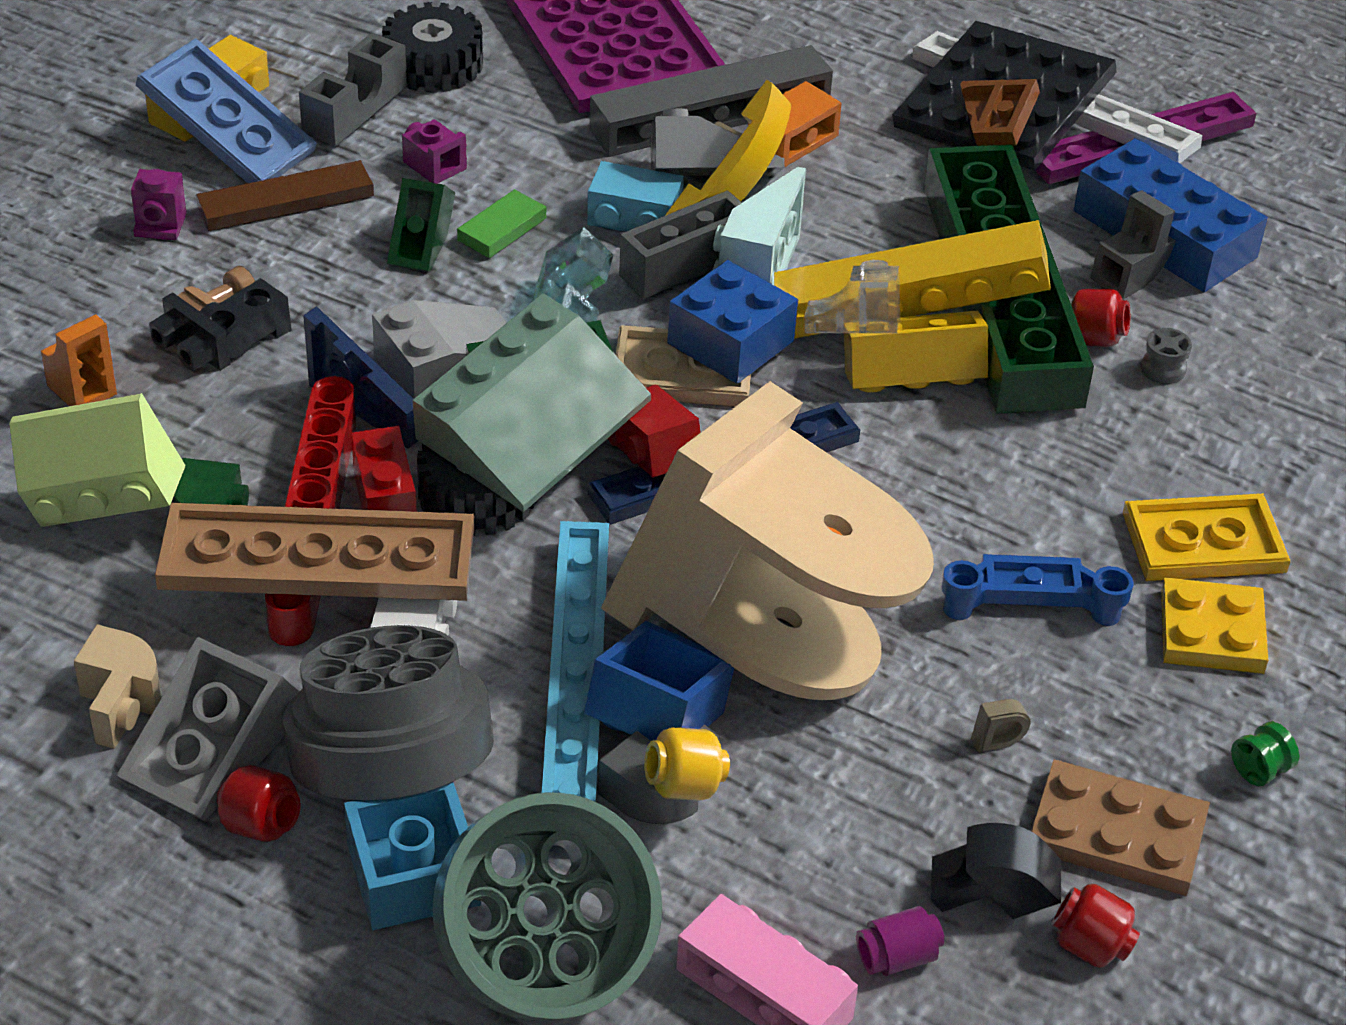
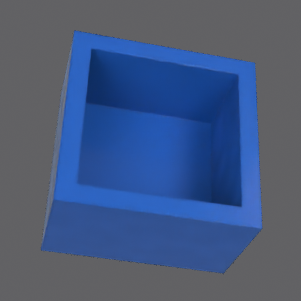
(732, 321)
(657, 683)

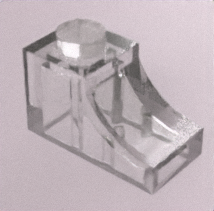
(863, 306)

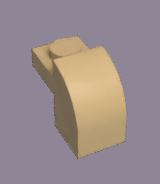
(120, 677)

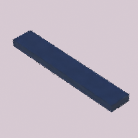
(634, 490)

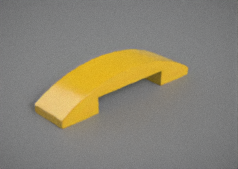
(752, 152)

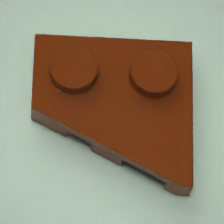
(999, 109)

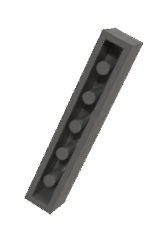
(716, 94)

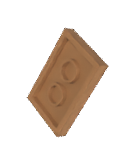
(1121, 826)

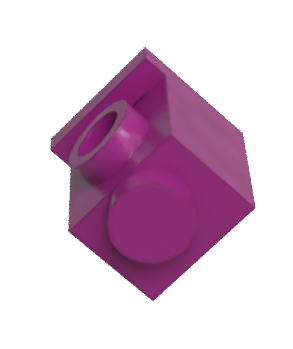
(429, 142)
(158, 204)

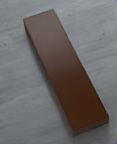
(284, 195)

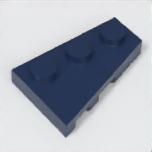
(376, 395)

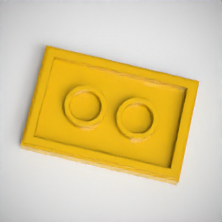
(1205, 537)

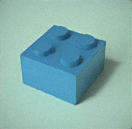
(400, 849)

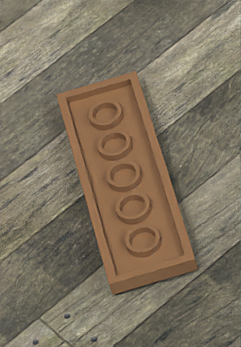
(316, 551)

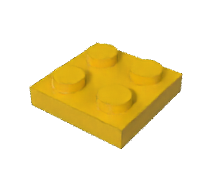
(1214, 625)

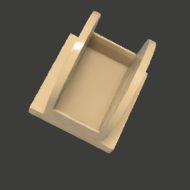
(749, 541)

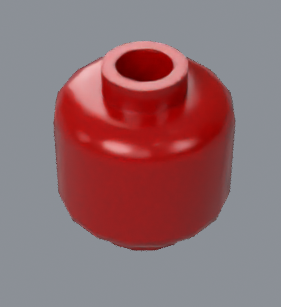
(1101, 316)
(258, 803)
(1095, 925)

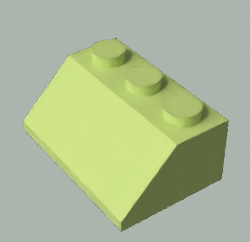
(93, 460)

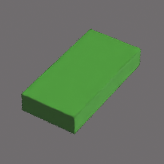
(501, 223)

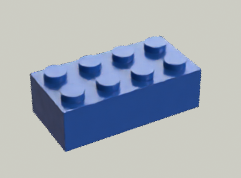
(1210, 226)

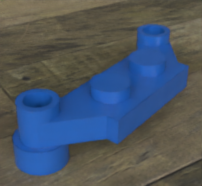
(1035, 582)

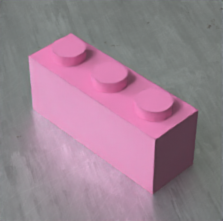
(761, 970)

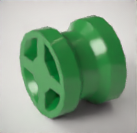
(1265, 753)

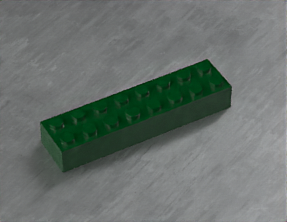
(1032, 338)

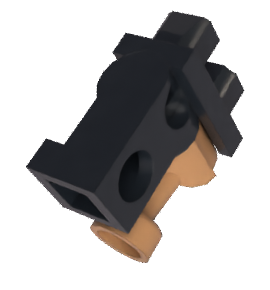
(222, 320)

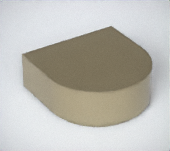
(1000, 725)

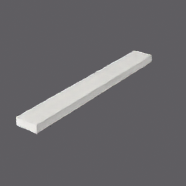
(1102, 115)

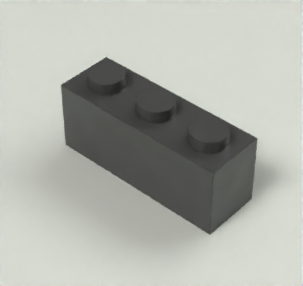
(674, 246)

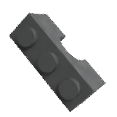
(337, 107)

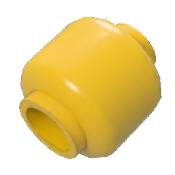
(686, 764)

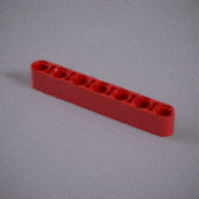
(315, 483)

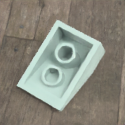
(764, 228)

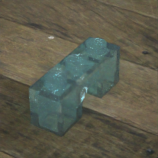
(574, 271)

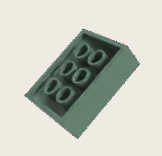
(528, 403)

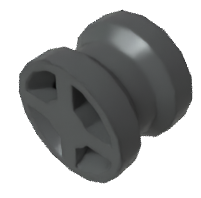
(1166, 355)

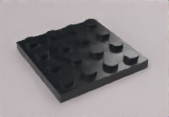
(1065, 76)

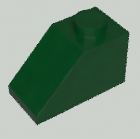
(420, 224)

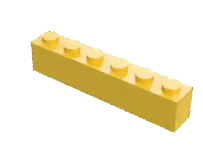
(938, 272)

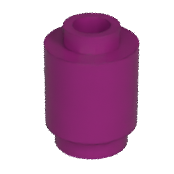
(900, 941)

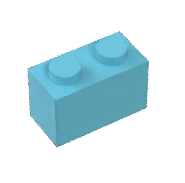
(630, 196)

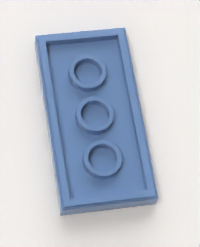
(225, 113)

